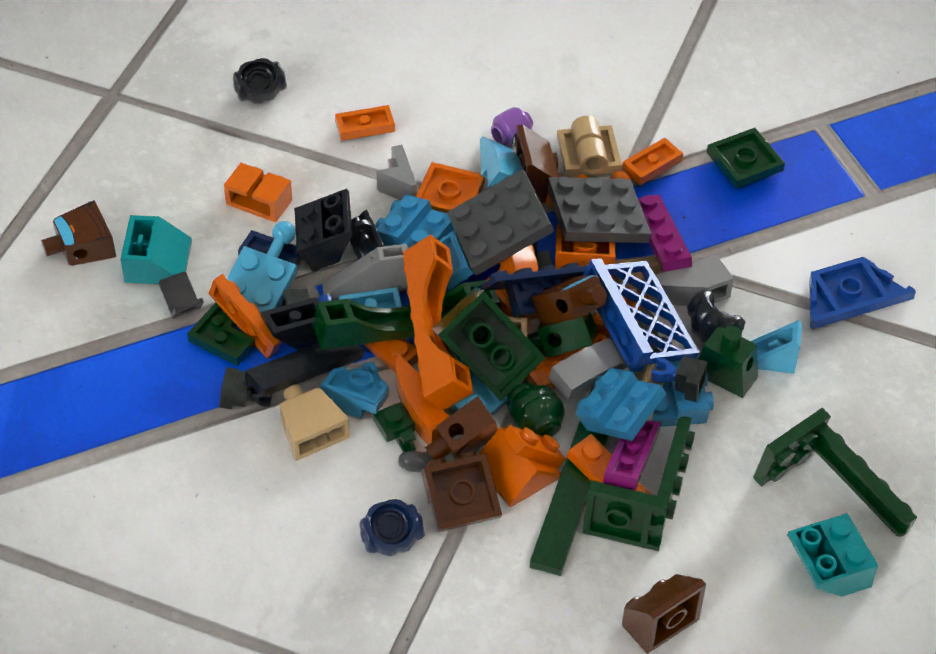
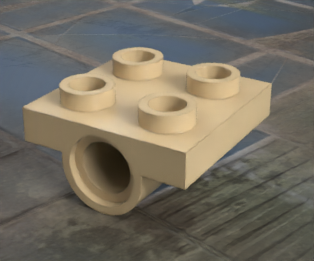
(588, 148)

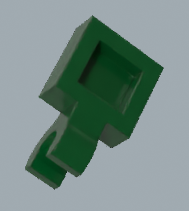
(396, 424)

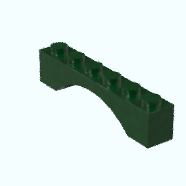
(349, 323)

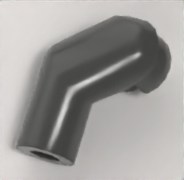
(414, 460)

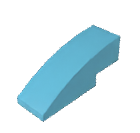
(497, 161)

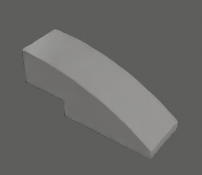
(584, 367)

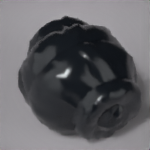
(259, 80)
(707, 317)

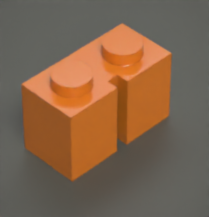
(258, 193)

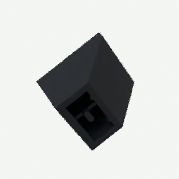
(323, 229)

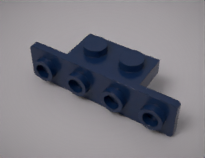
(527, 283)

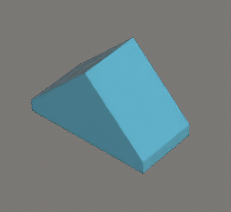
(779, 348)

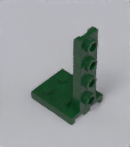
(816, 435)
(635, 515)

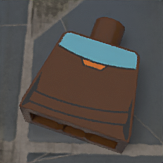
(81, 236)
(581, 297)

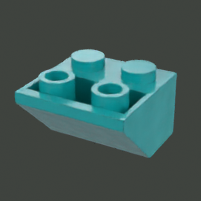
(153, 250)
(835, 555)

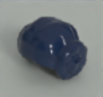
(391, 527)

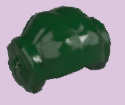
(536, 408)

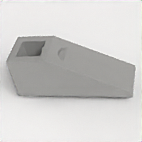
(374, 271)
(704, 274)

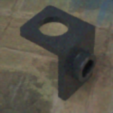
(179, 294)

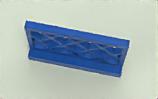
(620, 317)

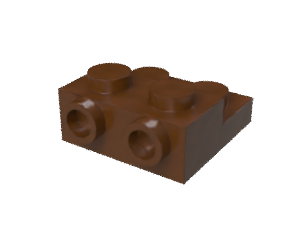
(461, 491)

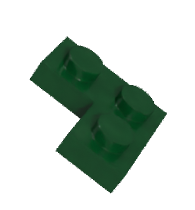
(218, 335)

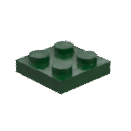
(745, 158)

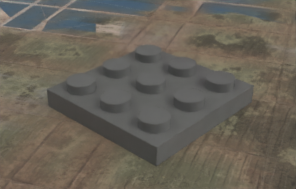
(598, 210)
(500, 222)

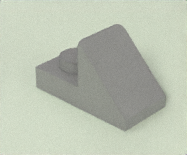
(398, 178)

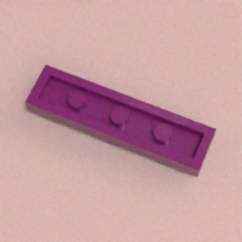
(665, 237)
(631, 457)

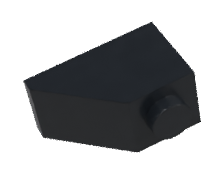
(293, 323)

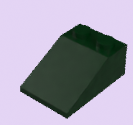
(488, 343)

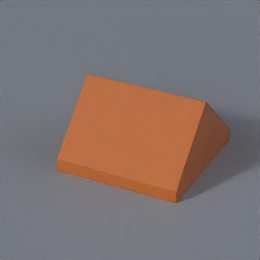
(514, 475)

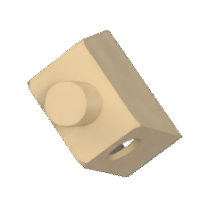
(311, 421)

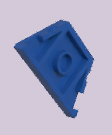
(851, 291)

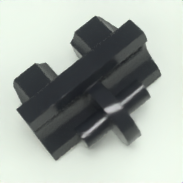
(364, 235)

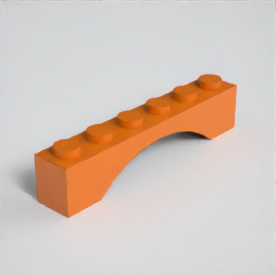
(427, 275)

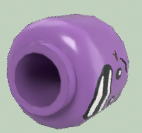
(505, 125)

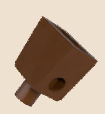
(472, 422)

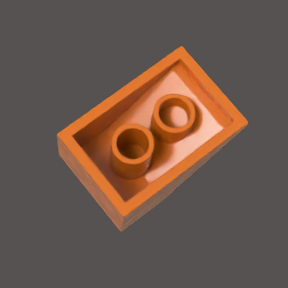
(582, 252)

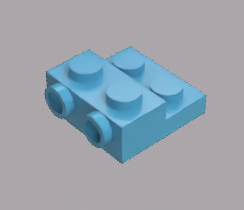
(412, 221)
(619, 404)
(675, 406)

